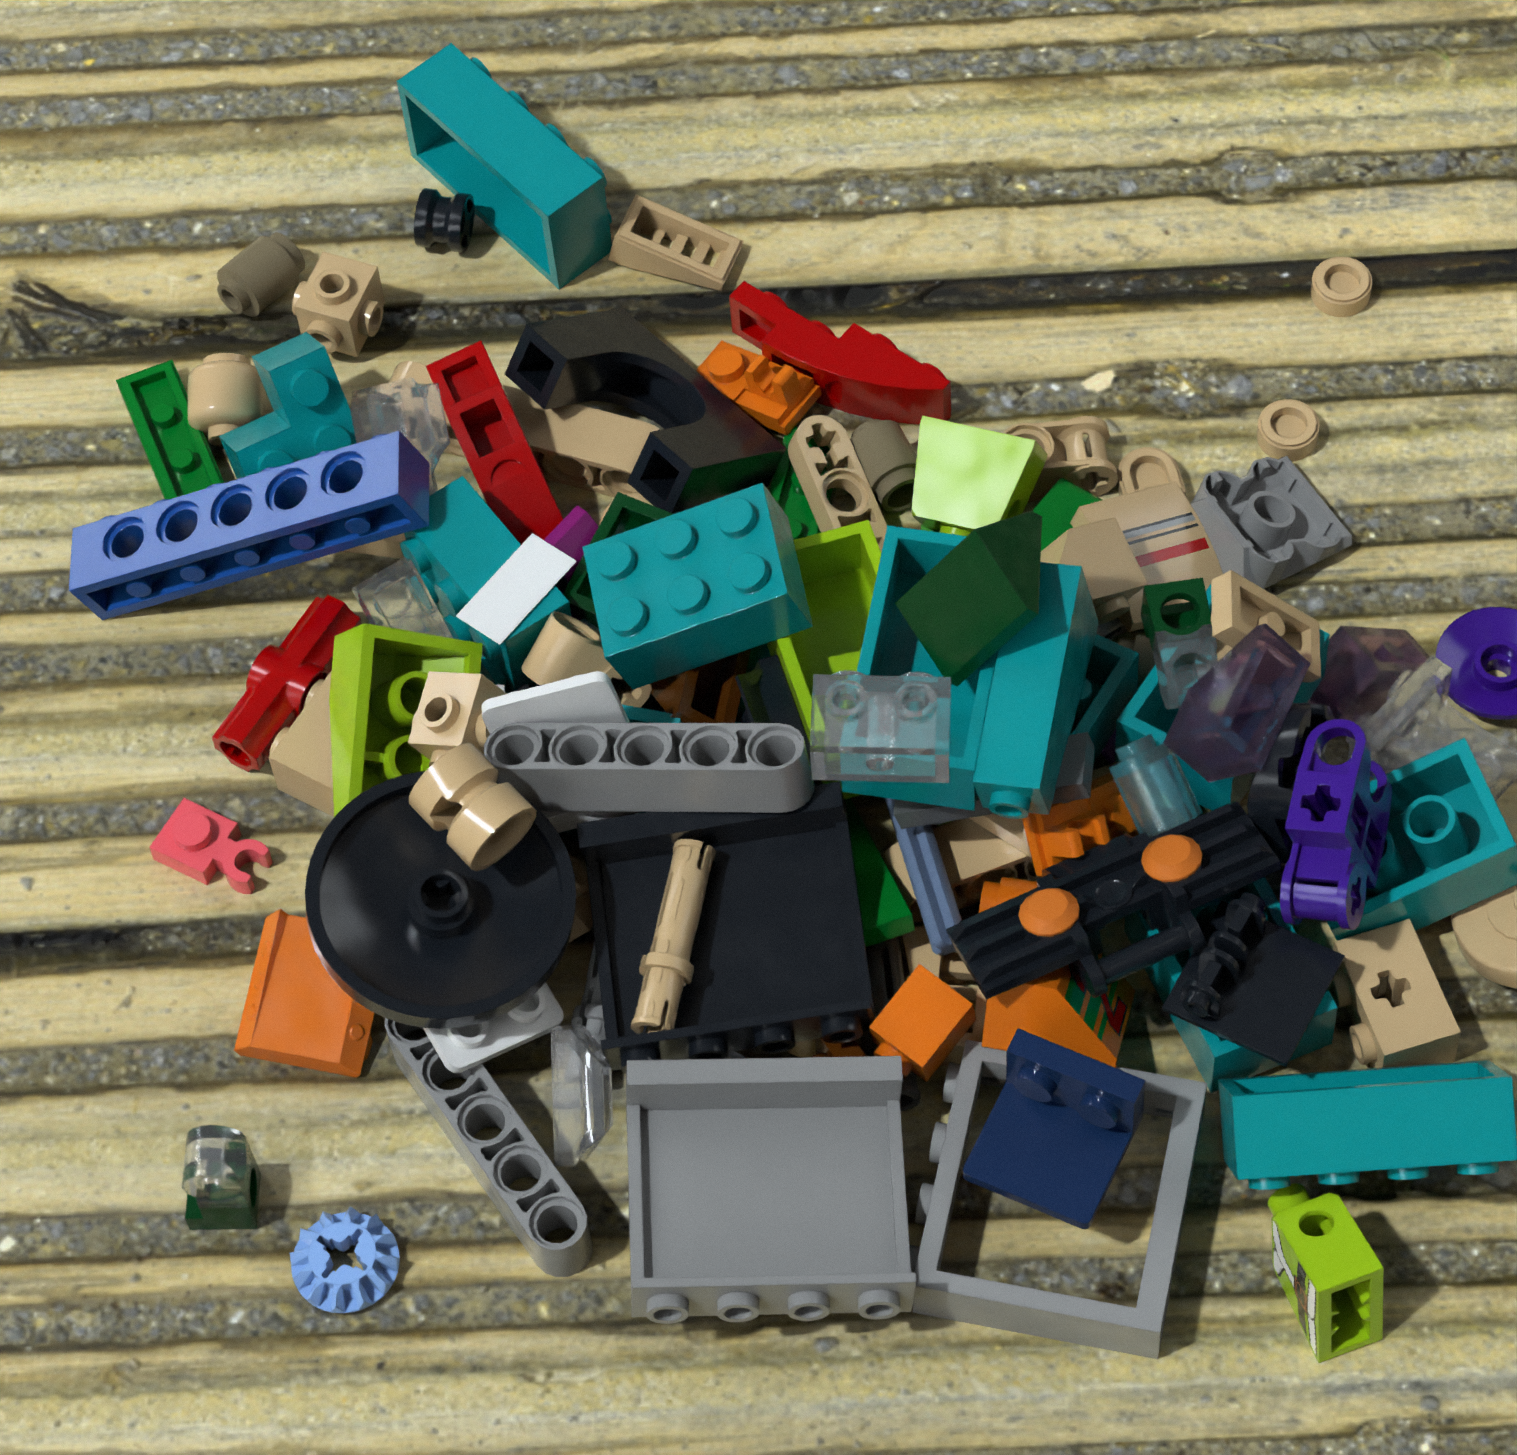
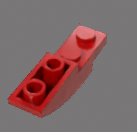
(855, 372)
(495, 443)

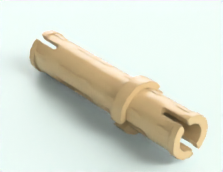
(667, 964)

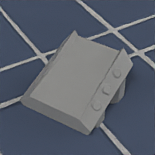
(1267, 521)

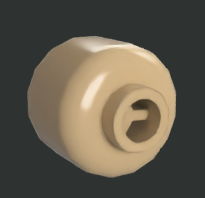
(224, 395)

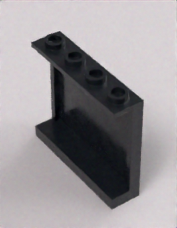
(774, 940)

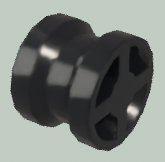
(444, 220)

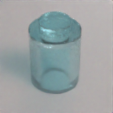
(1153, 786)

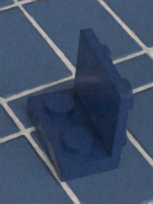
(1056, 1130)

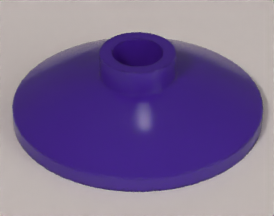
(1474, 646)

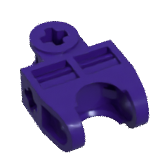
(1334, 831)

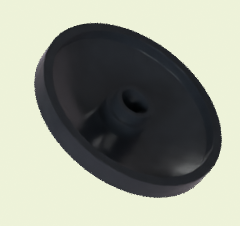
(423, 931)

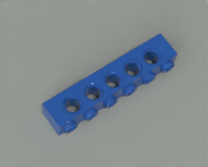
(250, 526)

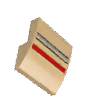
(1162, 536)

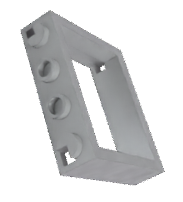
(1038, 1311)

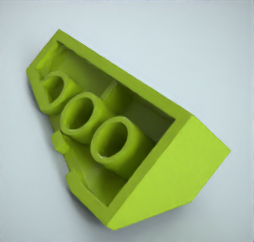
(373, 699)

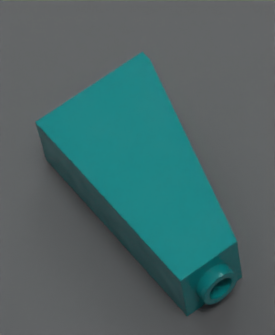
(1036, 697)

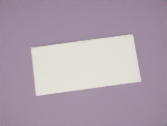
(516, 588)

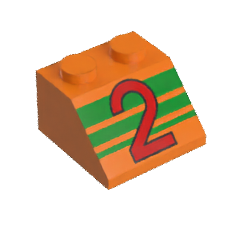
(1062, 1013)

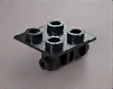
(1253, 981)

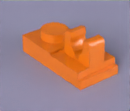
(762, 389)
(1078, 825)

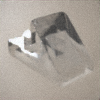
(400, 600)

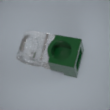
(1178, 636)
(220, 1179)

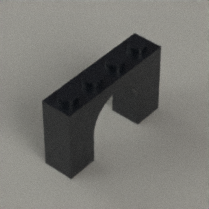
(612, 358)

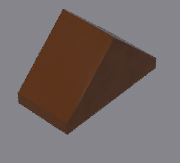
(705, 692)

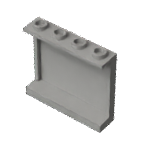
(767, 1188)

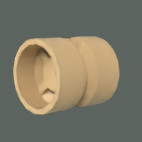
(464, 798)

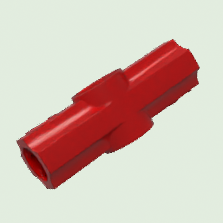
(281, 682)

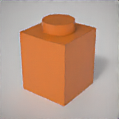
(922, 1023)

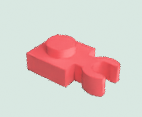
(205, 842)

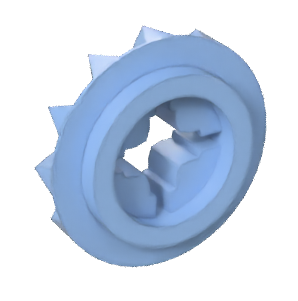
(348, 1287)

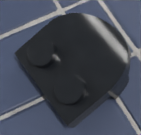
(1274, 784)

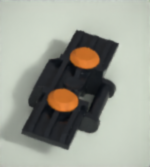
(1128, 874)

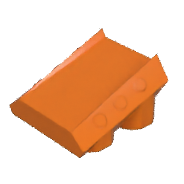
(297, 1009)

